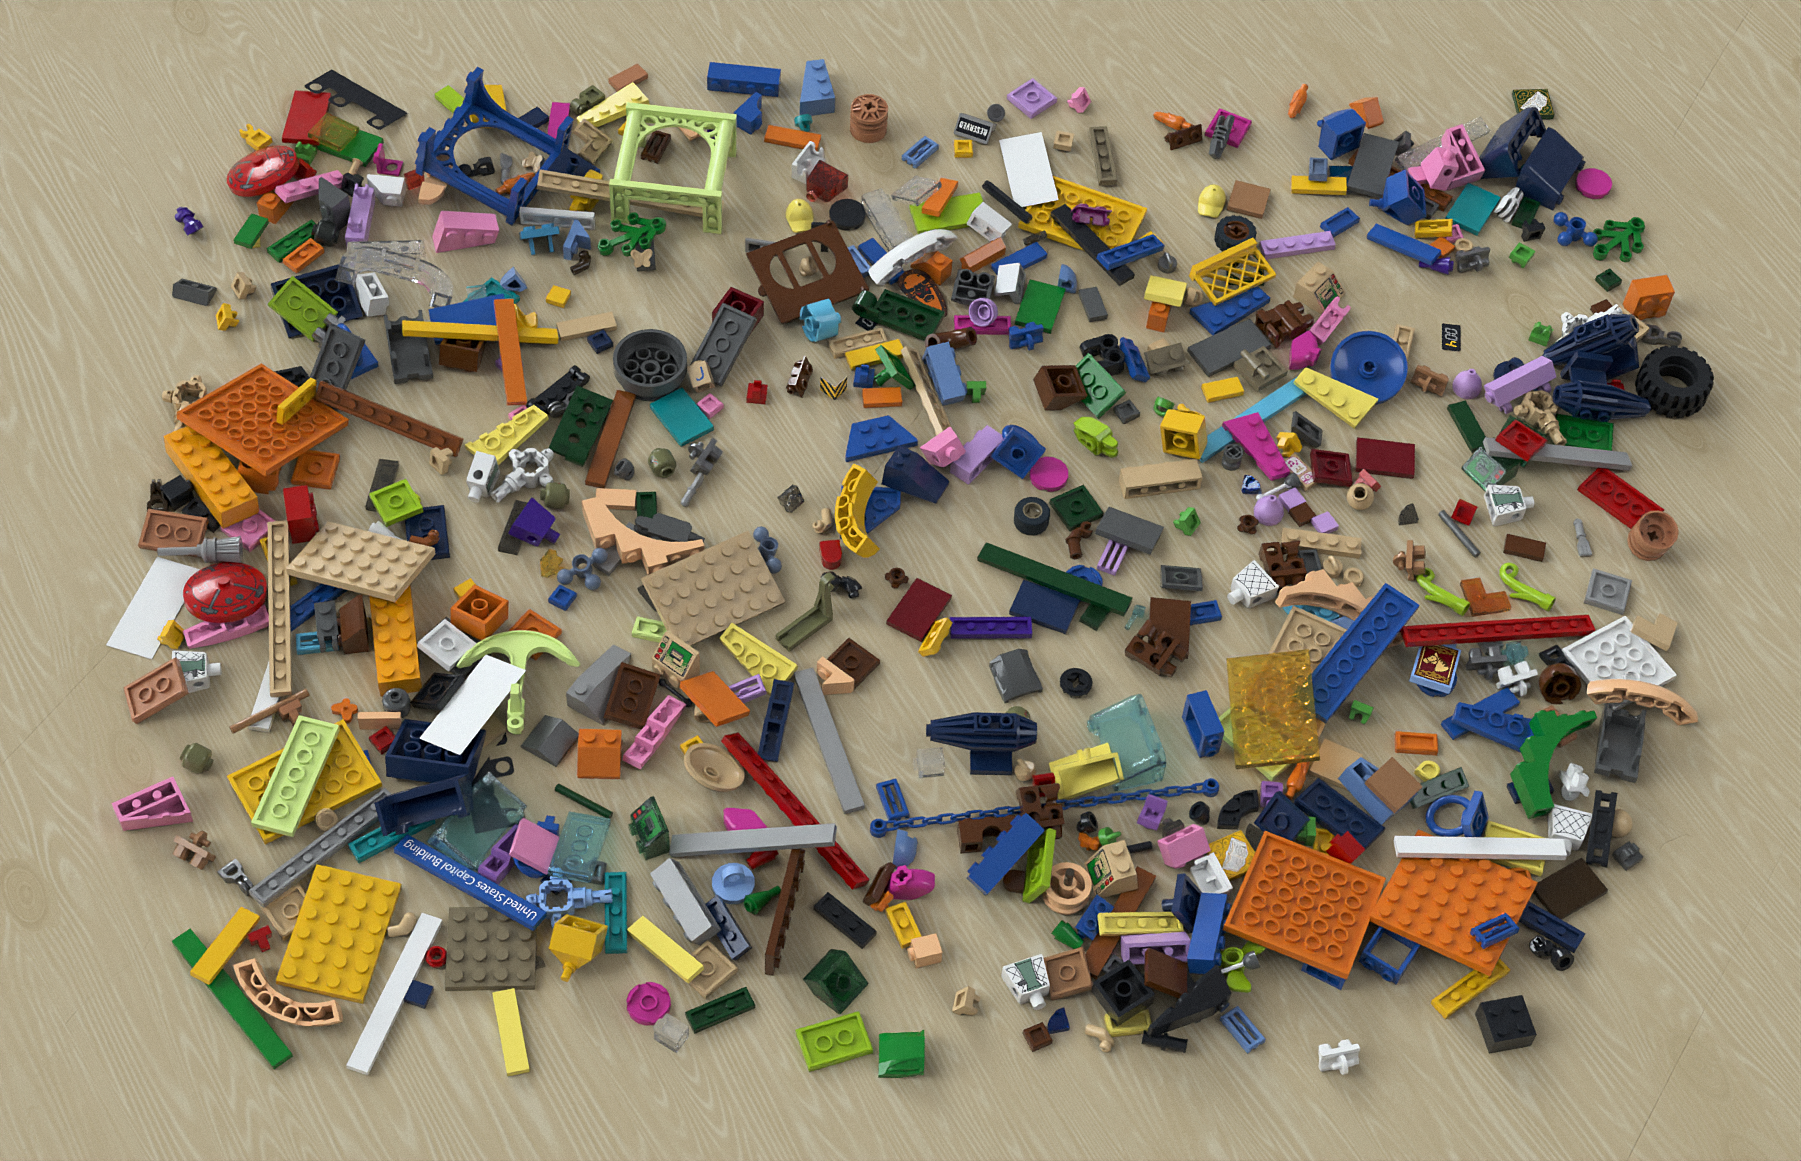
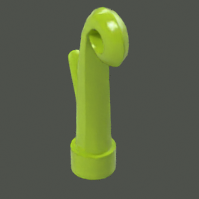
(1525, 592)
(1440, 595)

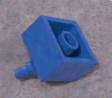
(1340, 132)
(1402, 198)

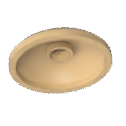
(714, 767)

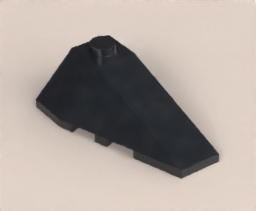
(1205, 1000)

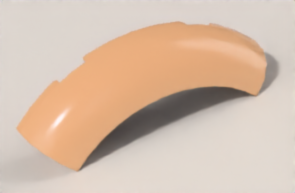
(432, 188)
(1643, 694)
(283, 1008)

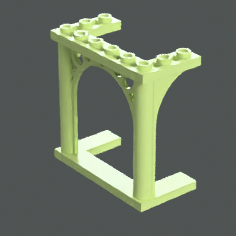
(635, 135)

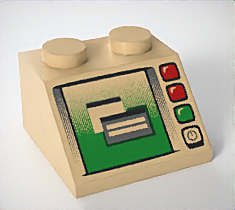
(1318, 288)
(675, 660)
(1112, 870)

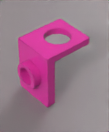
(382, 163)

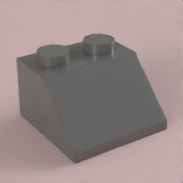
(333, 203)

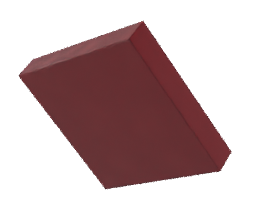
(1331, 467)

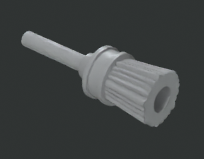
(210, 550)

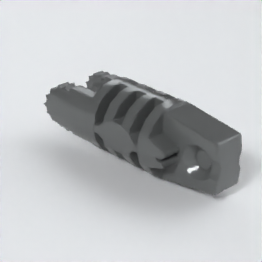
(1220, 136)

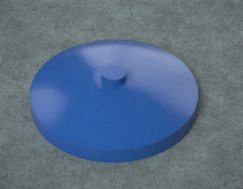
(1370, 364)

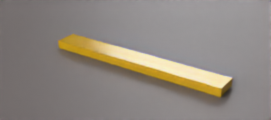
(475, 332)

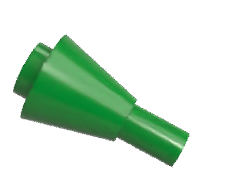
(756, 901)

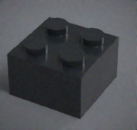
(1123, 993)
(1505, 1024)

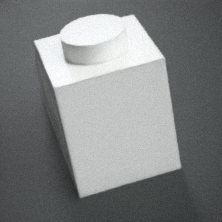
(388, 189)

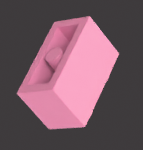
(1184, 846)

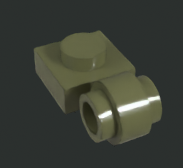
(590, 97)

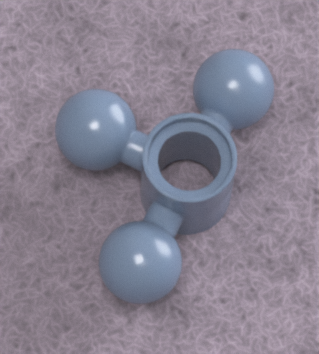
(767, 549)
(592, 581)

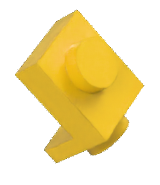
(528, 320)

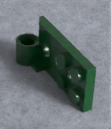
(567, 428)

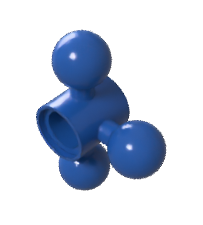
(1574, 231)

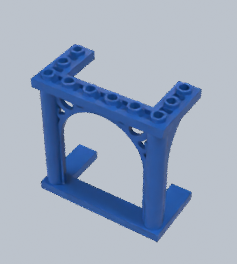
(483, 106)

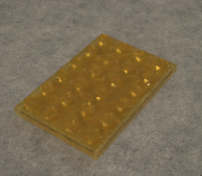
(1272, 709)

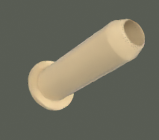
(355, 166)

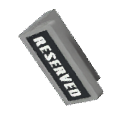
(974, 128)

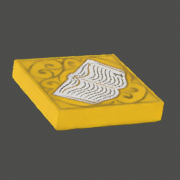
(1233, 854)

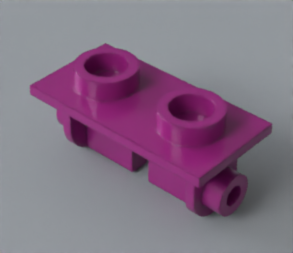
(1083, 213)

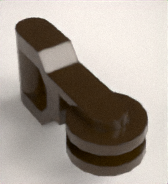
(154, 498)

